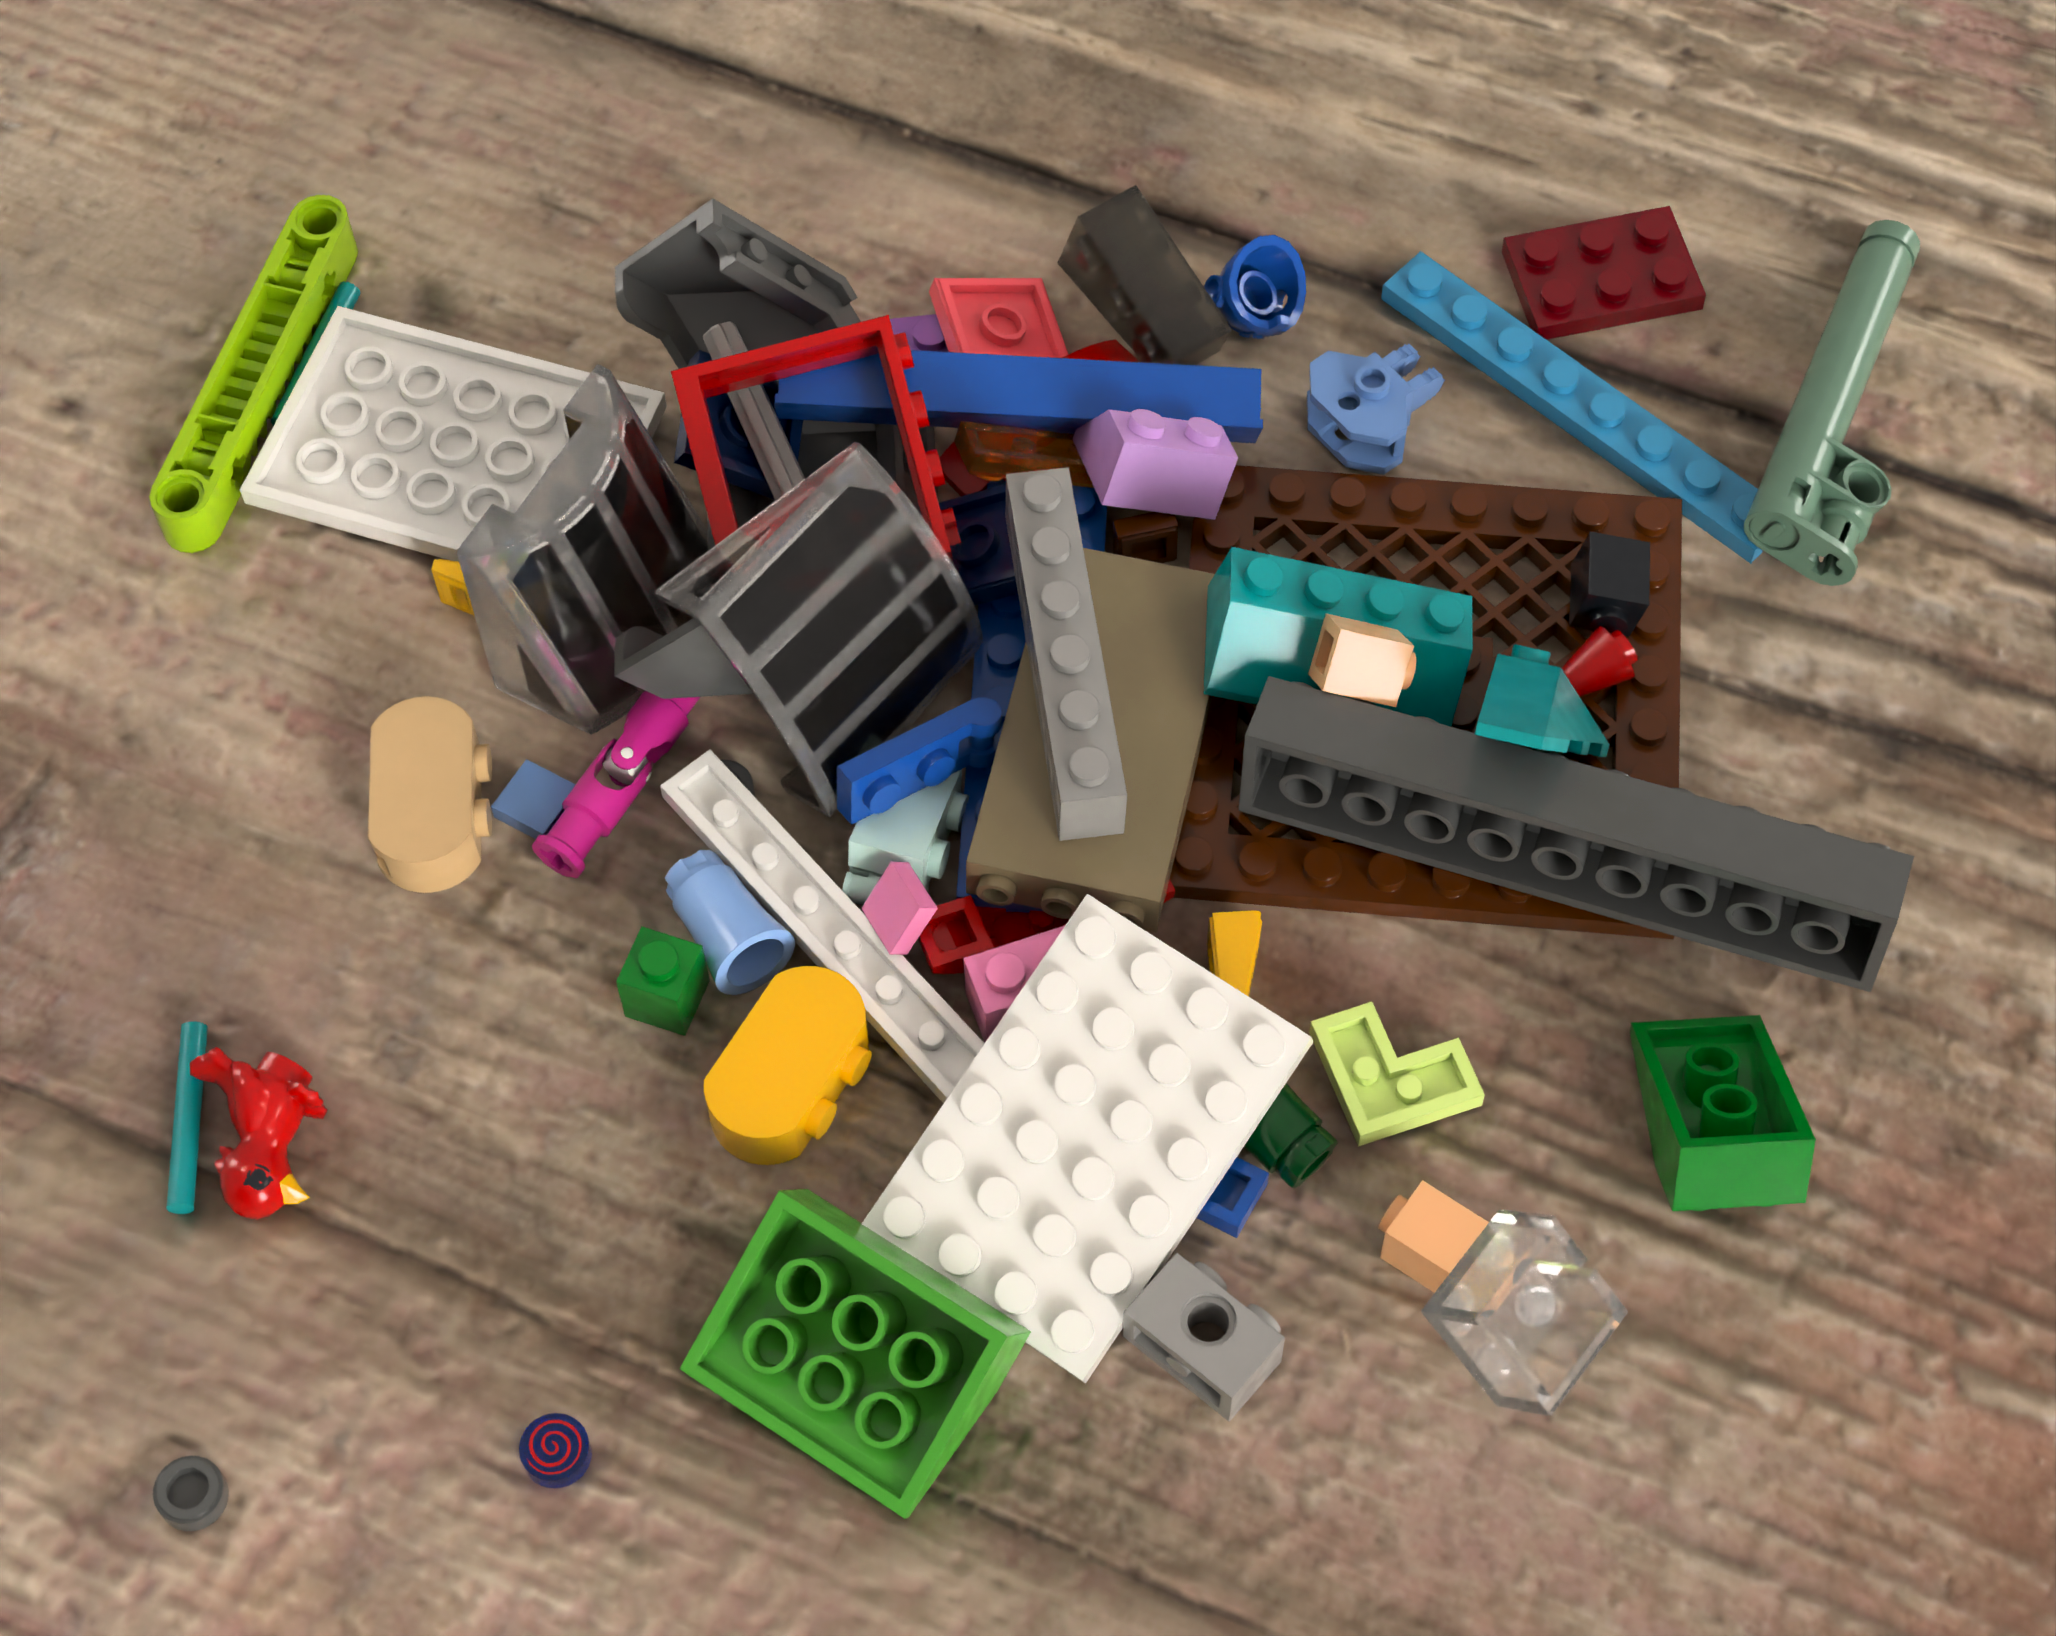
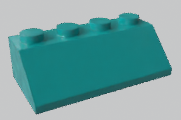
(1271, 613)

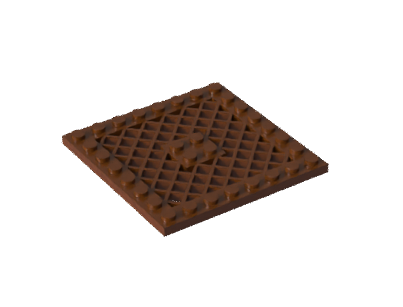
(1463, 518)

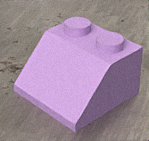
(1157, 462)

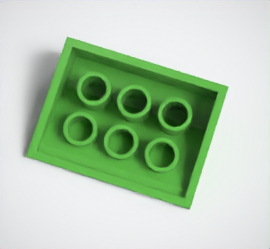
(853, 1349)

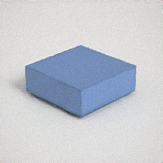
(532, 800)

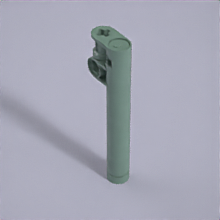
(1815, 489)

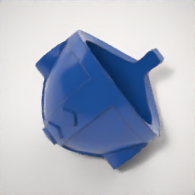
(1254, 288)

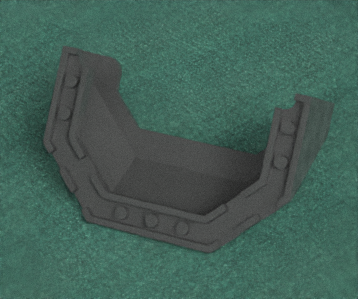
(676, 288)

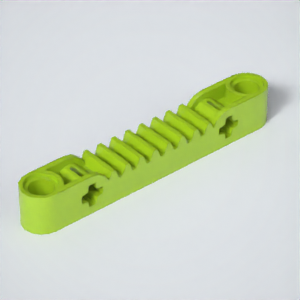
(221, 431)

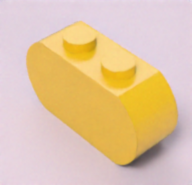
(788, 1066)

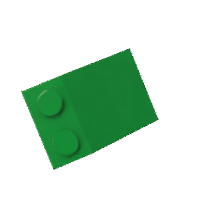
(1721, 1114)

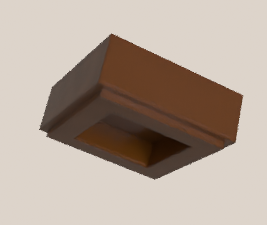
(1147, 537)

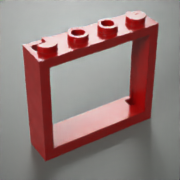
(796, 357)

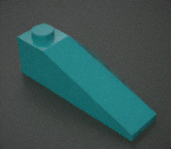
(1537, 706)

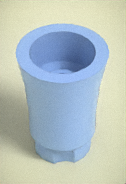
(736, 933)

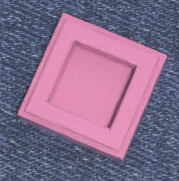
(899, 908)

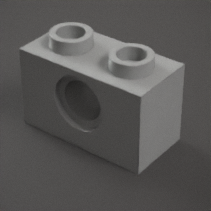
(1217, 1371)

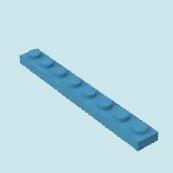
(1575, 399)

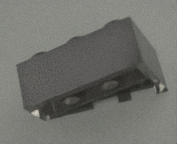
(1143, 282)

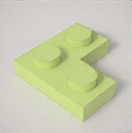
(1387, 1092)

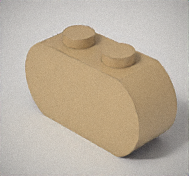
(427, 794)

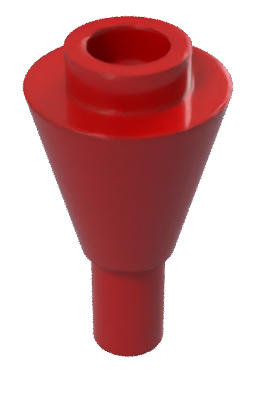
(1601, 662)

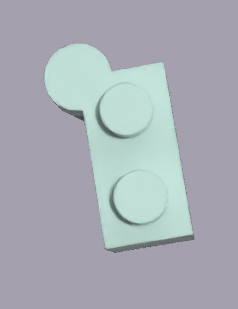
(907, 832)

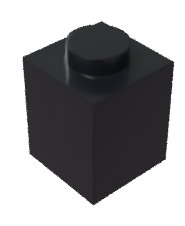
(1609, 583)

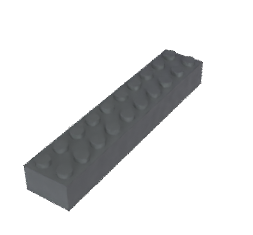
(1573, 833)

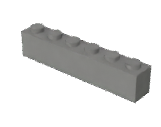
(1065, 655)

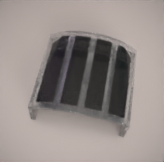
(582, 563)
(834, 616)

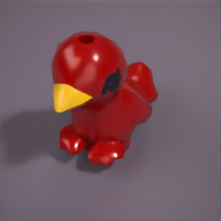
(266, 1113)

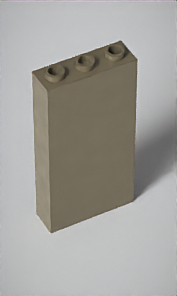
(1154, 669)

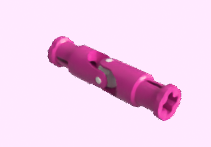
(594, 809)

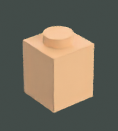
(1362, 660)
(1428, 1234)

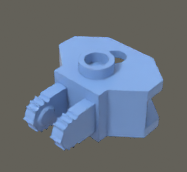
(1367, 404)

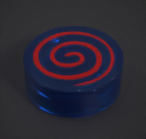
(555, 1450)

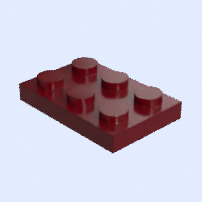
(1603, 273)

